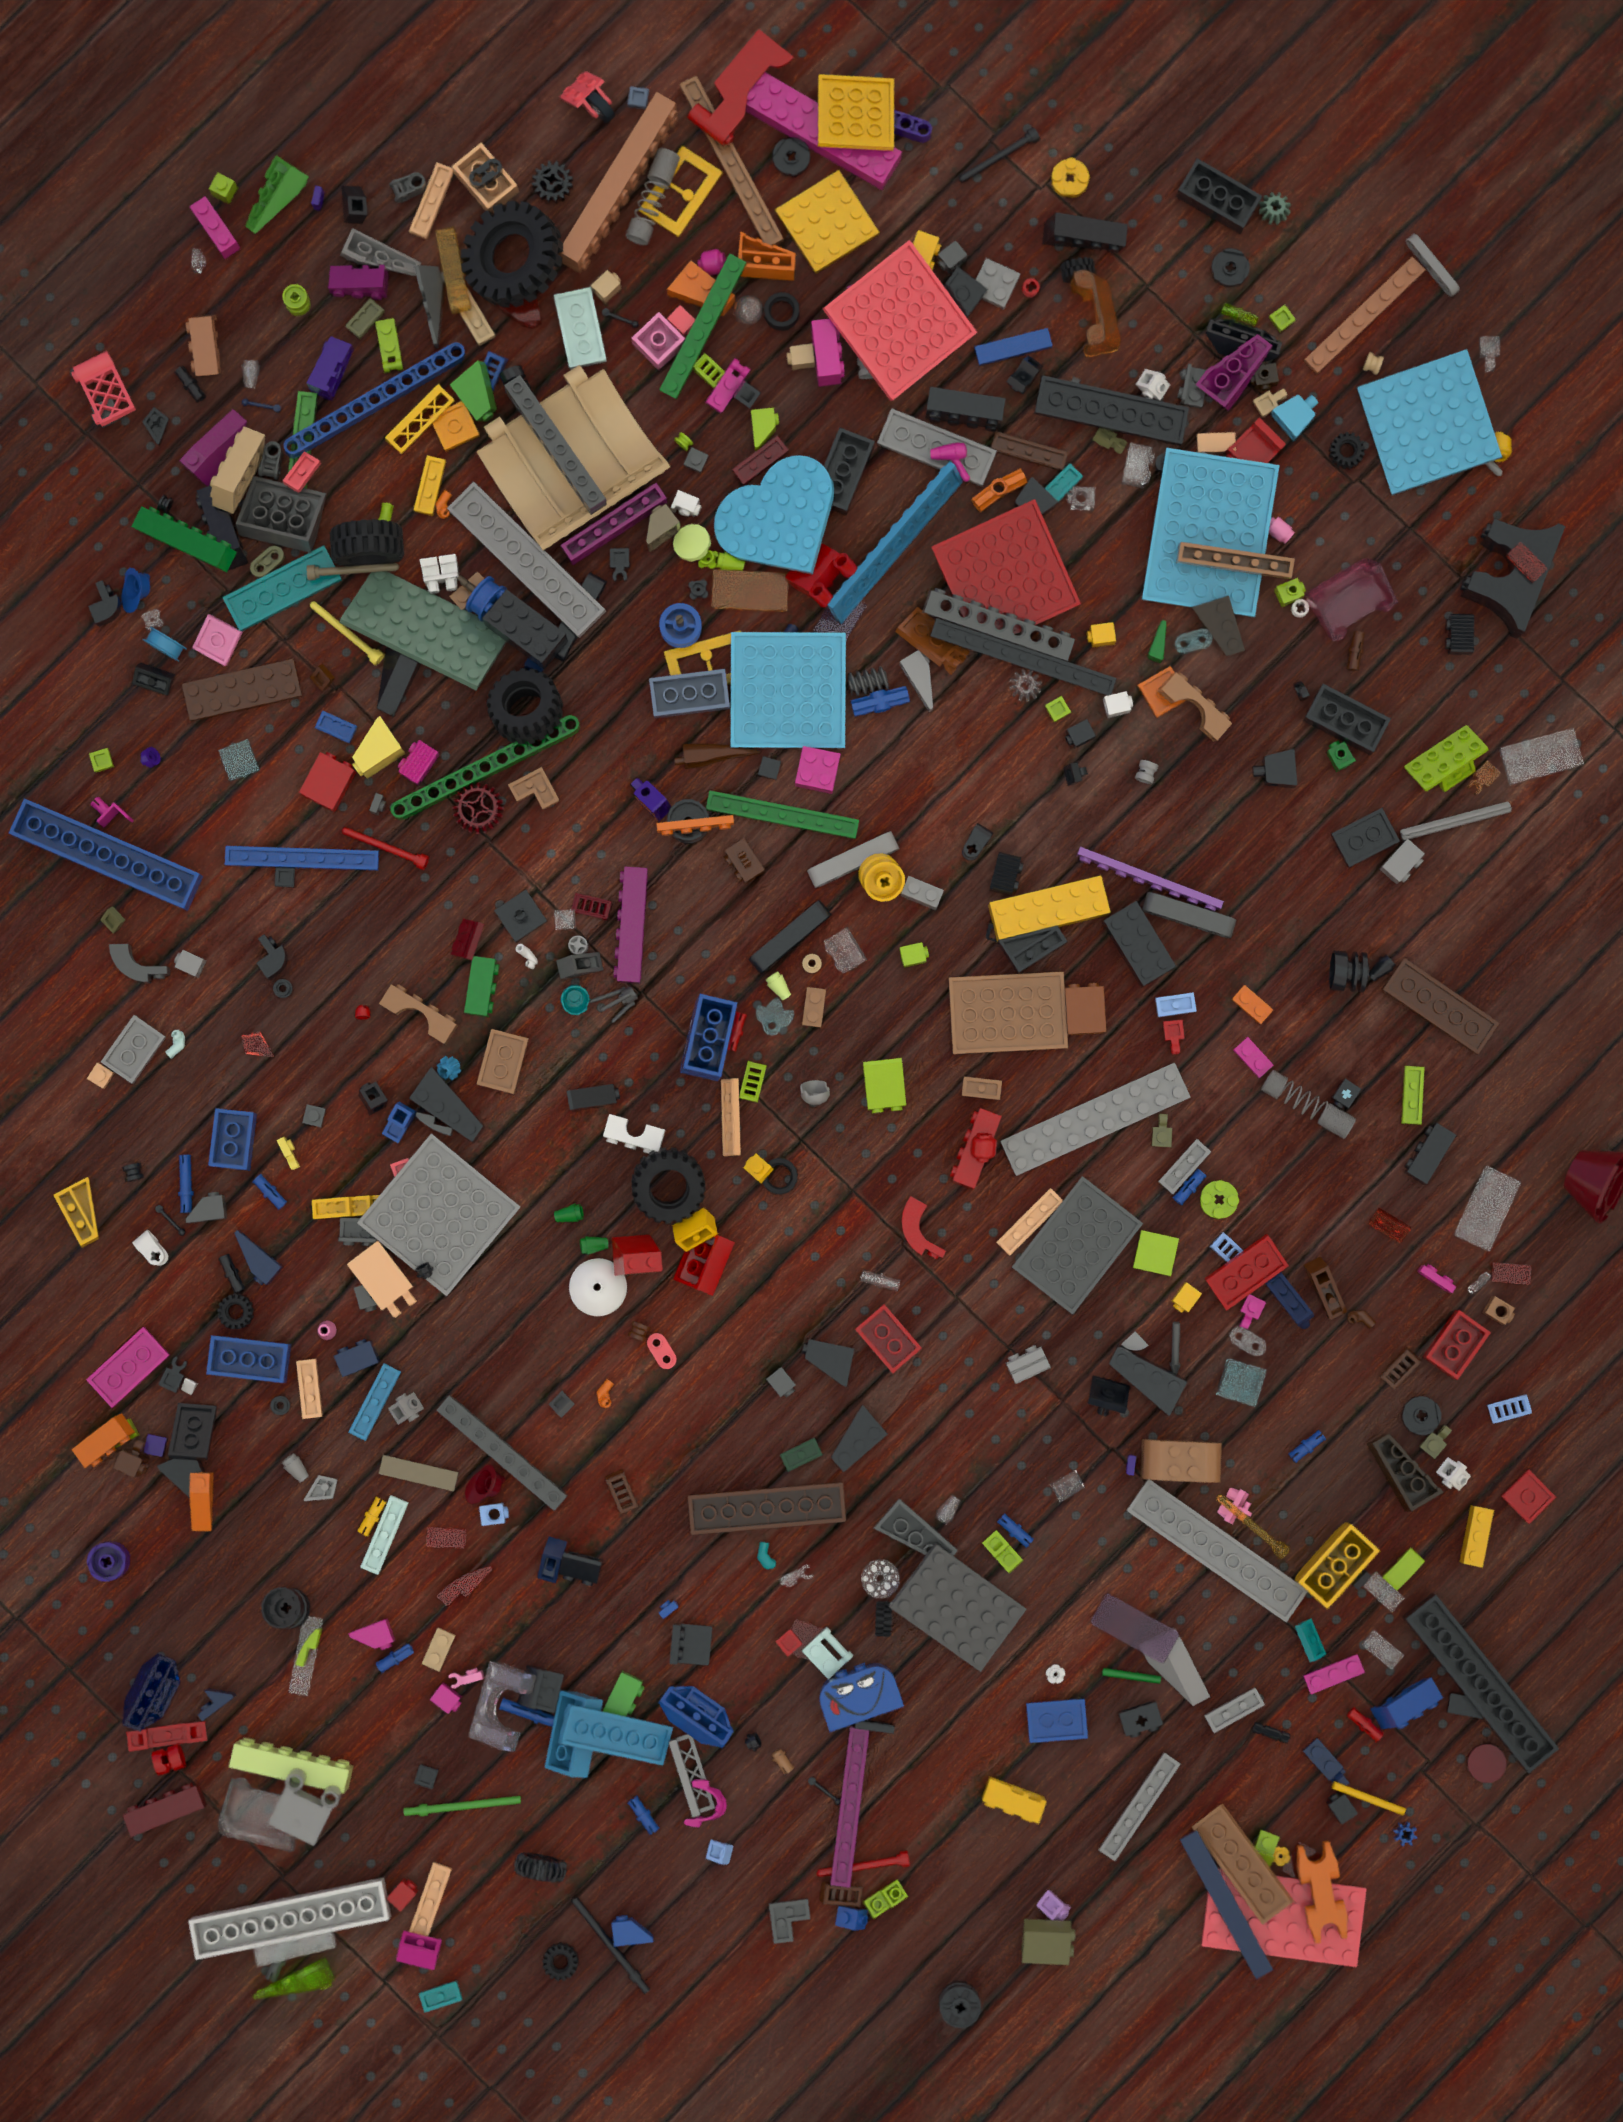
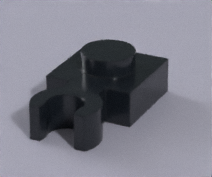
(619, 560)
(172, 1377)

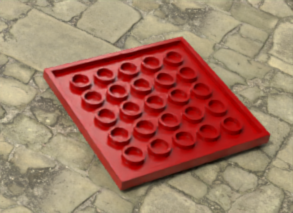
(1008, 567)

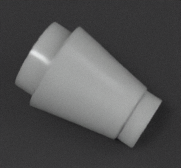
(295, 1467)

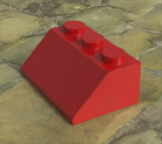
(704, 1264)

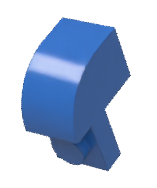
(399, 1121)

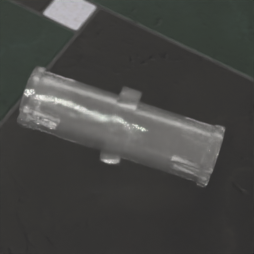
(880, 1280)

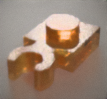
(1485, 776)

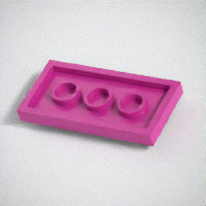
(128, 1367)

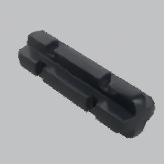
(1271, 1732)

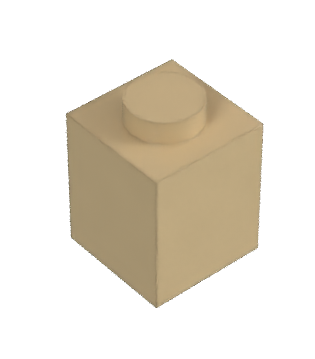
(606, 286)
(801, 356)

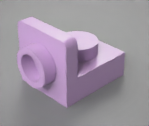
(1053, 1906)

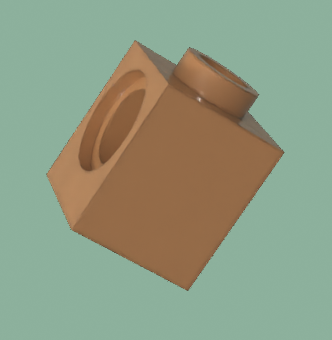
(1490, 1310)

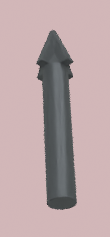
(1175, 1364)

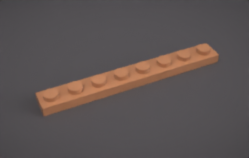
(1364, 315)

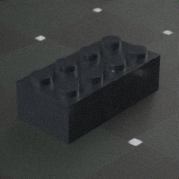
(1219, 196)
(965, 409)
(846, 466)
(525, 629)
(1346, 719)
(1138, 944)

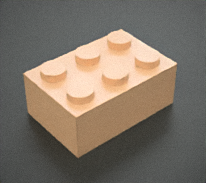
(494, 193)

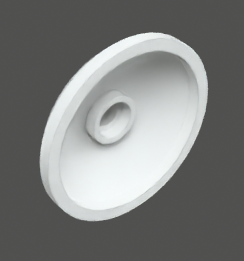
(607, 1298)

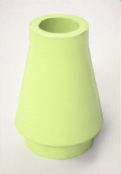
(778, 985)

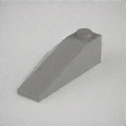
(1181, 1673)

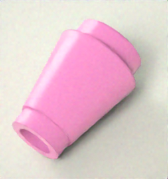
(331, 1330)

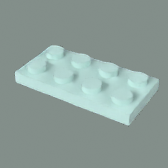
(580, 328)

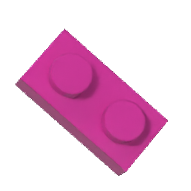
(1253, 1057)
(1443, 1282)

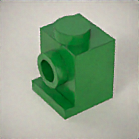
(1340, 762)

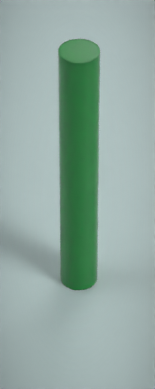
(1131, 1675)

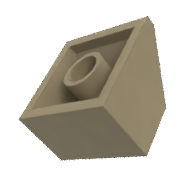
(661, 527)

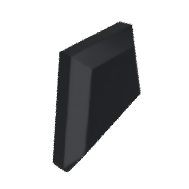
(156, 424)

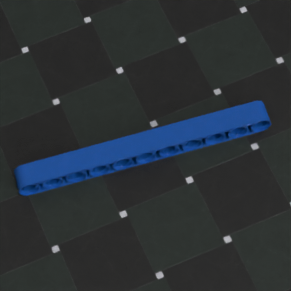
(380, 392)

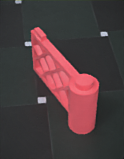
(96, 371)

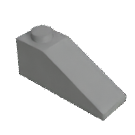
(918, 673)

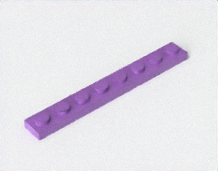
(1156, 882)

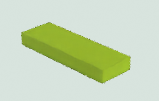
(1412, 1095)

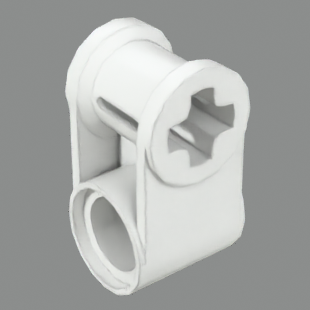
(148, 1246)

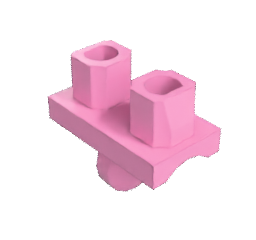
(1239, 1499)

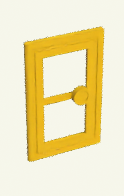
(688, 195)
(700, 647)

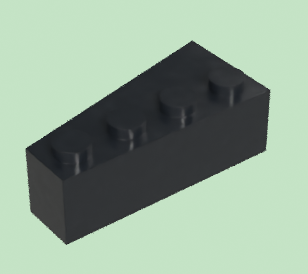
(1084, 232)

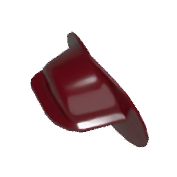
(483, 1484)

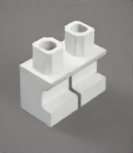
(448, 574)

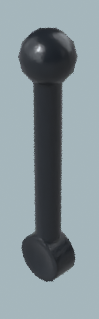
(606, 313)
(160, 1209)
(812, 1781)

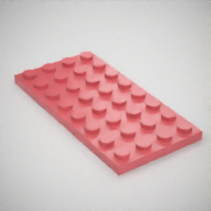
(1288, 1931)

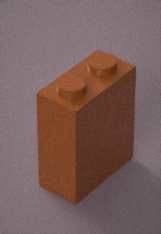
(1085, 1009)

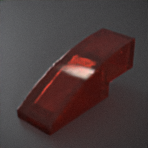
(464, 1585)

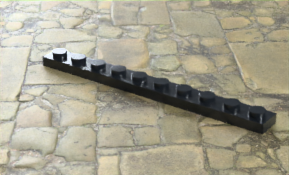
(1023, 657)

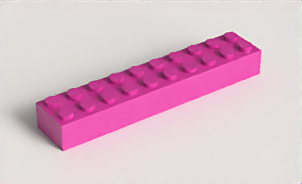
(798, 118)

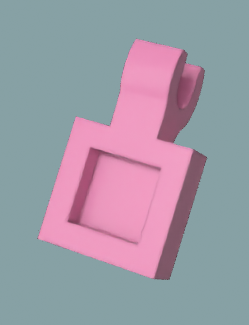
(471, 1676)

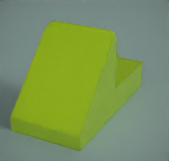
(1266, 1845)

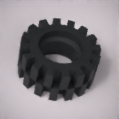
(1068, 267)
(1343, 461)
(224, 1311)
(883, 1619)
(554, 1972)

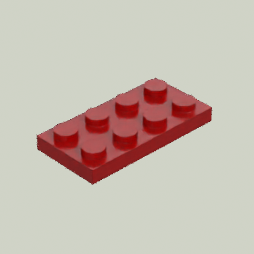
(1246, 1272)

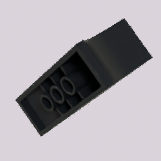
(1512, 595)

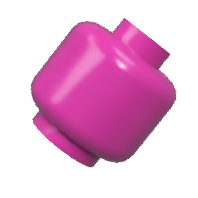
(712, 261)

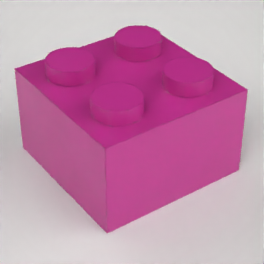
(817, 770)

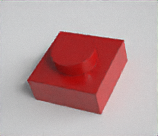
(789, 1642)

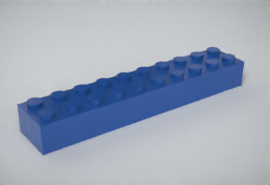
(105, 854)

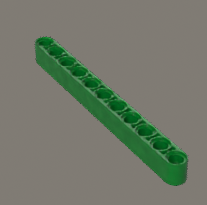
(478, 775)

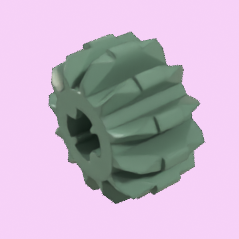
(1281, 210)

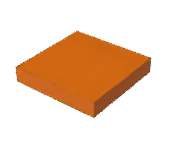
(1156, 701)

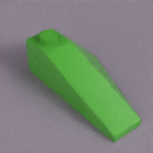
(281, 187)

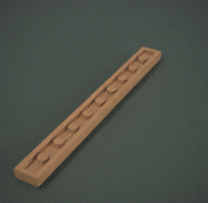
(736, 171)

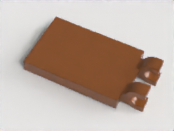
(917, 631)

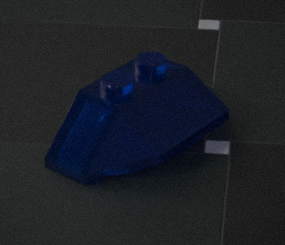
(150, 1692)

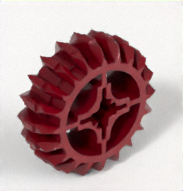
(475, 816)

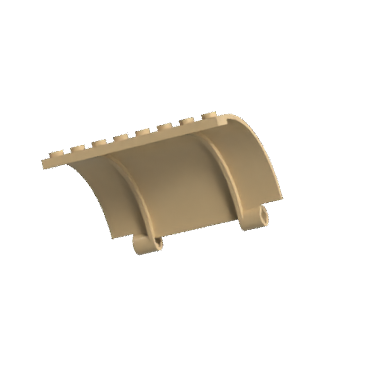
(600, 435)

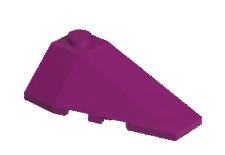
(1231, 375)
(208, 453)

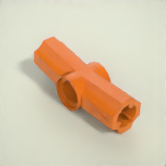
(1009, 483)

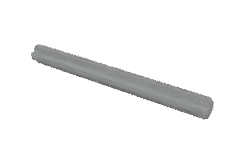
(1454, 821)

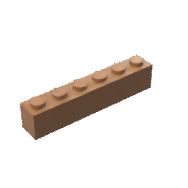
(1235, 560)

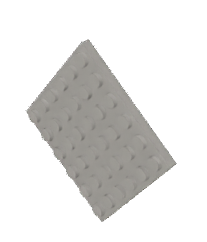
(438, 1214)

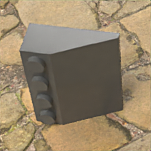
(281, 515)

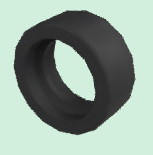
(781, 296)
(775, 1190)

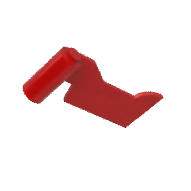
(735, 85)

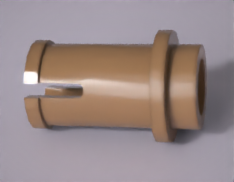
(782, 1761)

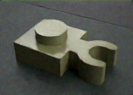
(1108, 439)

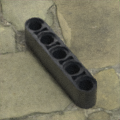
(594, 586)
(790, 937)

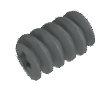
(867, 681)

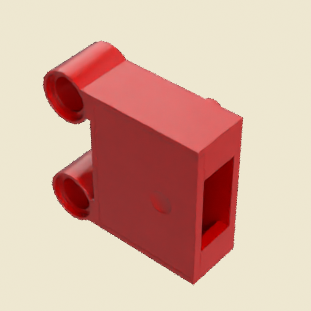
(826, 569)

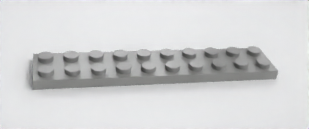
(526, 560)
(1095, 1119)
(1217, 1550)

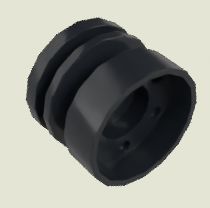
(1348, 971)
(275, 1608)
(951, 1996)

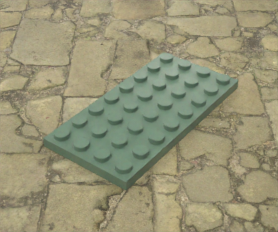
(424, 628)

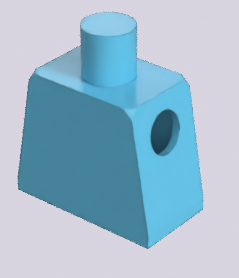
(1295, 415)

